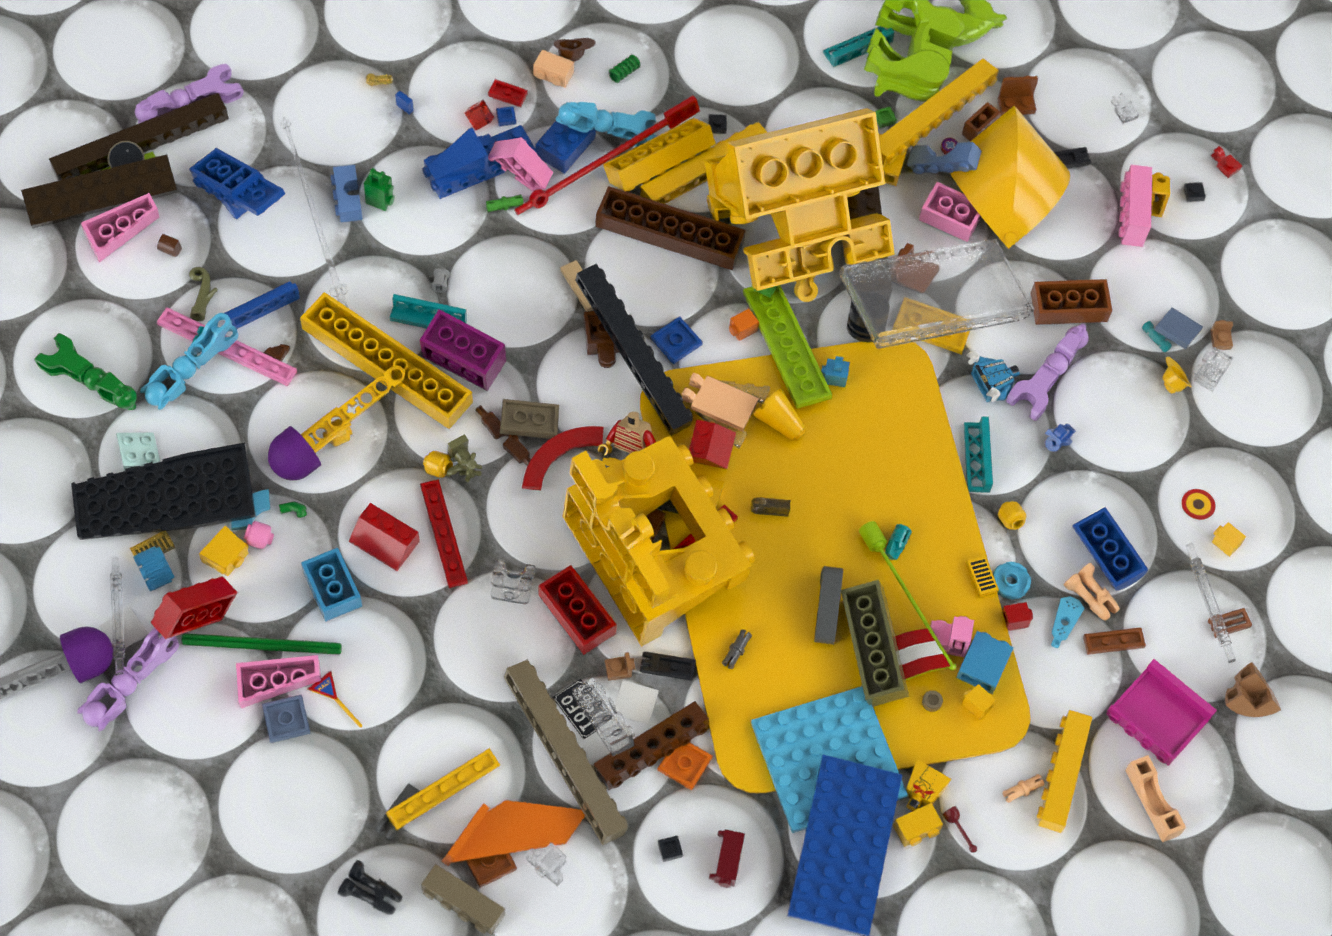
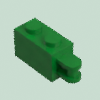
(378, 190)

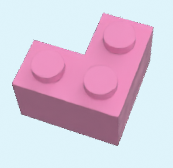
(955, 636)

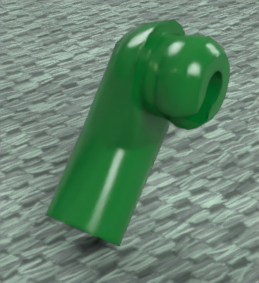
(294, 506)

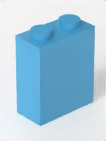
(985, 661)

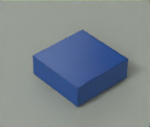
(404, 102)
(506, 116)

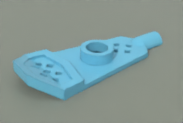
(1066, 613)

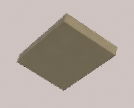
(529, 419)

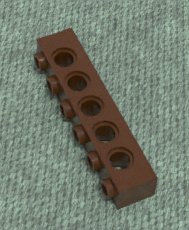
(655, 736)

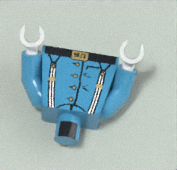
(992, 376)

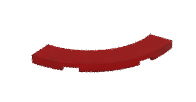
(556, 448)

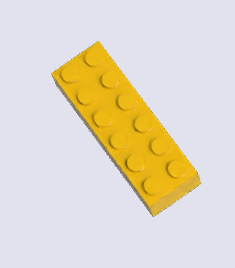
(659, 154)

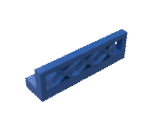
(263, 304)

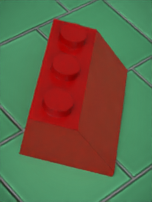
(384, 537)

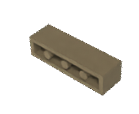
(462, 899)

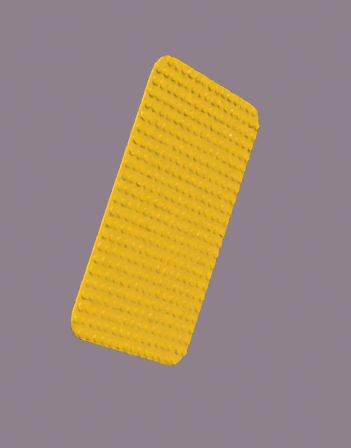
(865, 457)

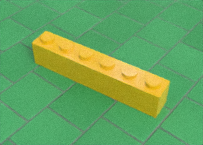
(1064, 772)

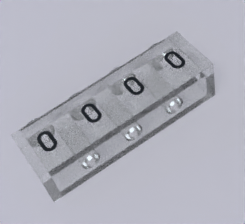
(603, 716)

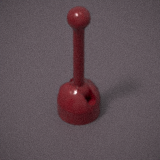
(952, 816)

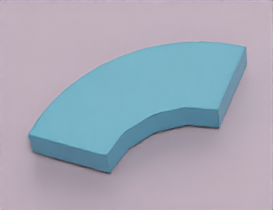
(261, 503)

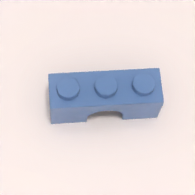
(348, 205)

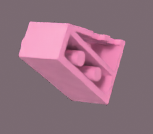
(521, 161)

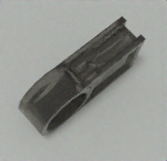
(770, 506)

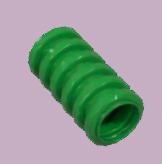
(624, 68)

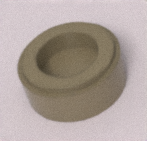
(932, 701)

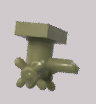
(459, 452)

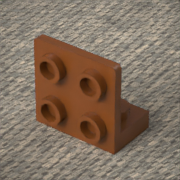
(1018, 92)

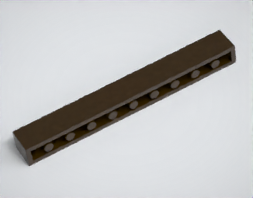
(146, 135)

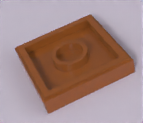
(491, 868)

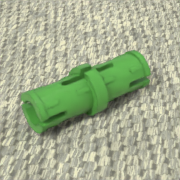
(504, 203)

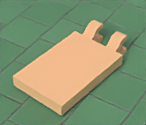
(720, 401)

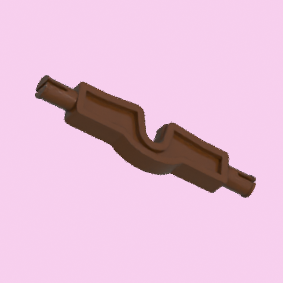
(512, 444)

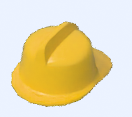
(1174, 377)

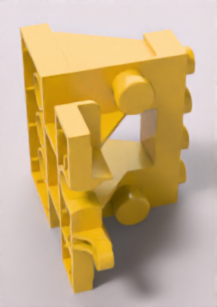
(804, 184)
(611, 526)

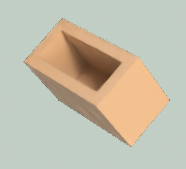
(553, 68)

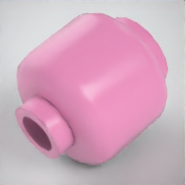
(258, 535)

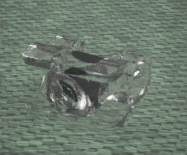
(512, 587)

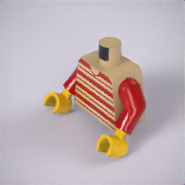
(629, 435)

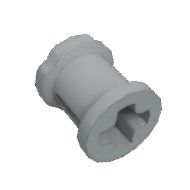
(439, 284)

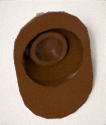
(573, 48)

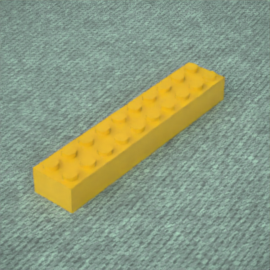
(377, 352)

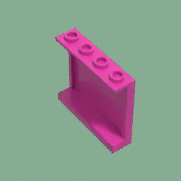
(1161, 712)

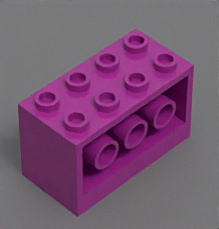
(463, 350)

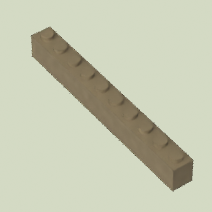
(565, 752)

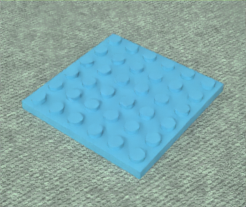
(800, 735)

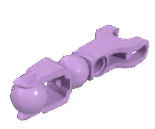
(213, 83)
(1055, 364)
(149, 656)

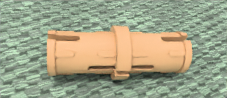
(1023, 788)

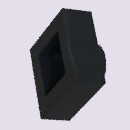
(718, 123)
(1194, 192)
(670, 848)

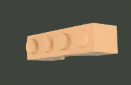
(1145, 782)

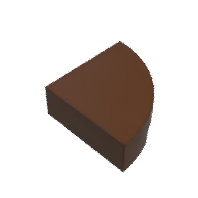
(278, 352)

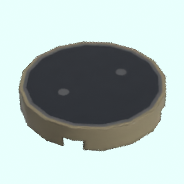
(124, 153)

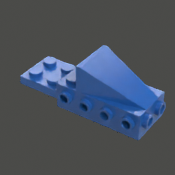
(467, 161)
(235, 184)

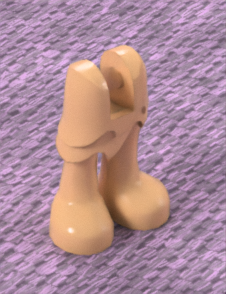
(1102, 597)

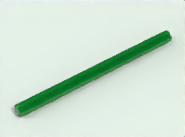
(261, 643)

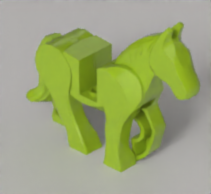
(929, 54)

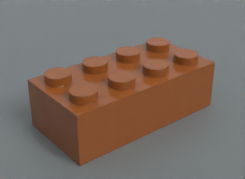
(1071, 301)

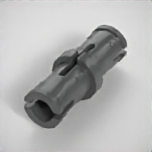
(736, 649)

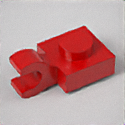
(1226, 164)

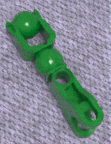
(70, 363)

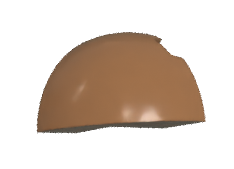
(1251, 694)

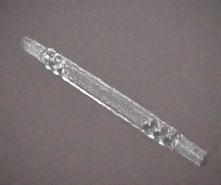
(1210, 602)
(117, 616)

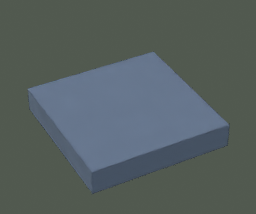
(1178, 328)
(286, 718)

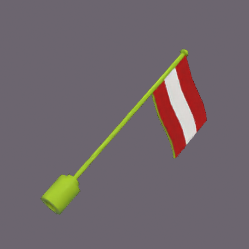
(918, 649)

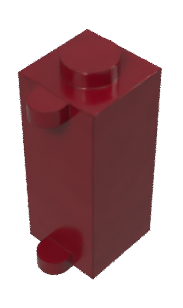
(728, 858)

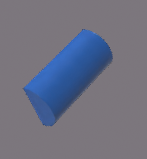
(1110, 549)

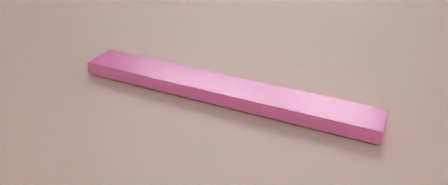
(237, 351)

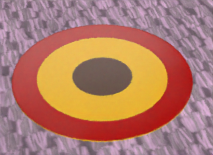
(1198, 504)

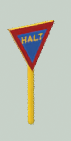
(327, 688)

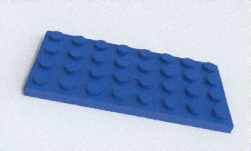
(845, 845)

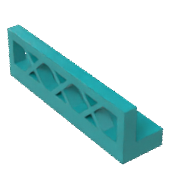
(855, 48)
(417, 316)
(985, 455)

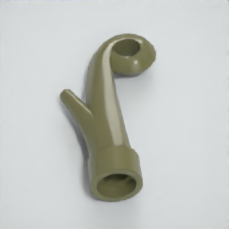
(198, 311)

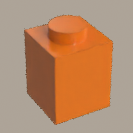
(743, 324)

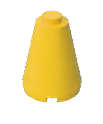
(781, 416)

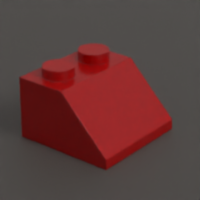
(711, 444)

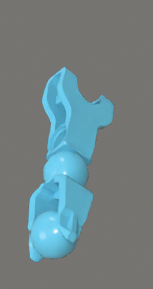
(585, 117)
(184, 367)

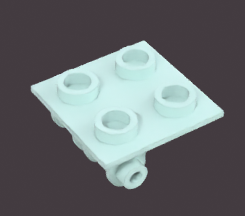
(137, 449)

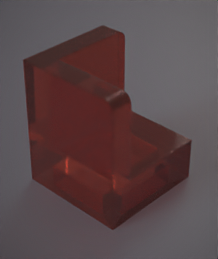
(479, 115)

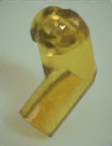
(373, 80)

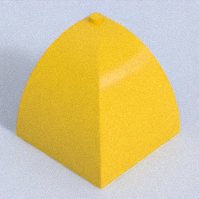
(1014, 179)

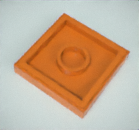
(685, 765)

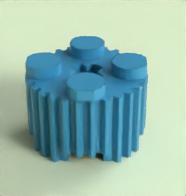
(154, 568)

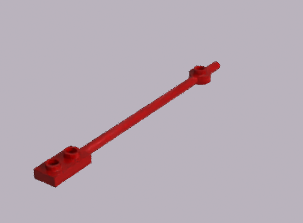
(672, 118)

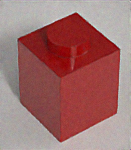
(1017, 616)

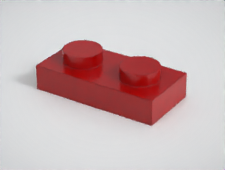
(507, 93)

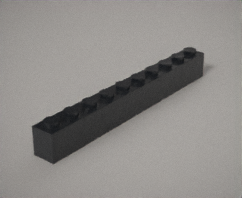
(634, 349)

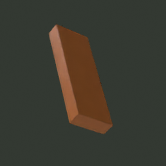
(1114, 641)

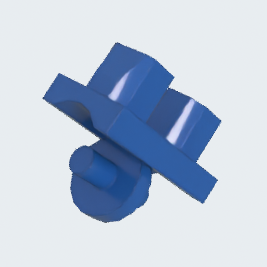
(1059, 437)

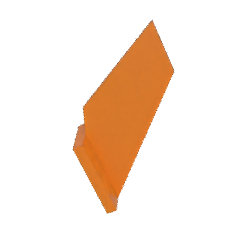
(513, 829)

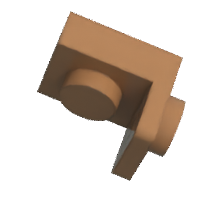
(1221, 335)
(619, 667)

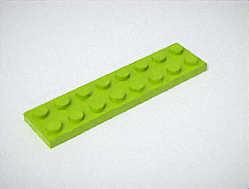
(788, 347)

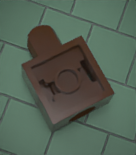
(598, 340)

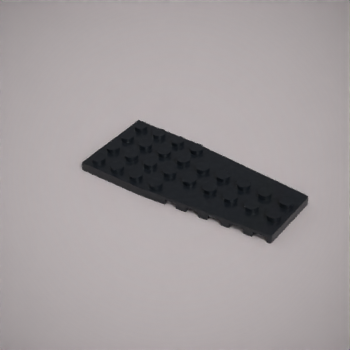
(167, 495)

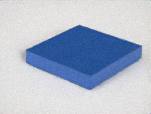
(676, 340)

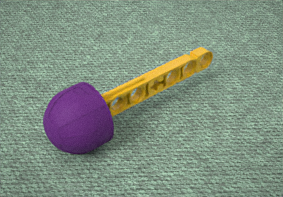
(294, 454)

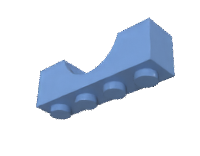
(962, 158)

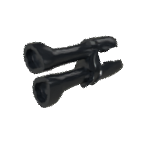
(381, 889)

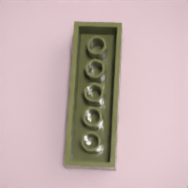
(874, 643)

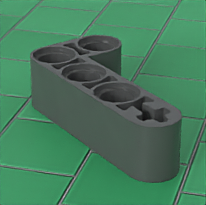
(828, 604)

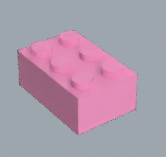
(950, 212)

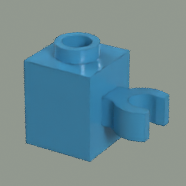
(836, 371)

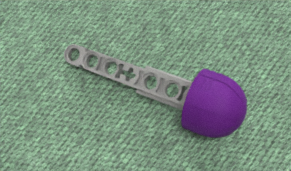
(85, 652)

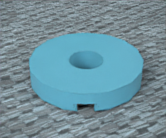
(1014, 570)

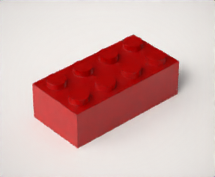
(193, 607)
(577, 609)

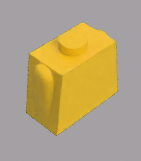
(224, 552)

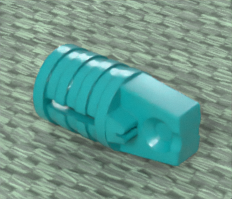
(898, 541)

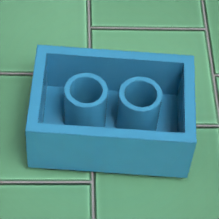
(331, 584)

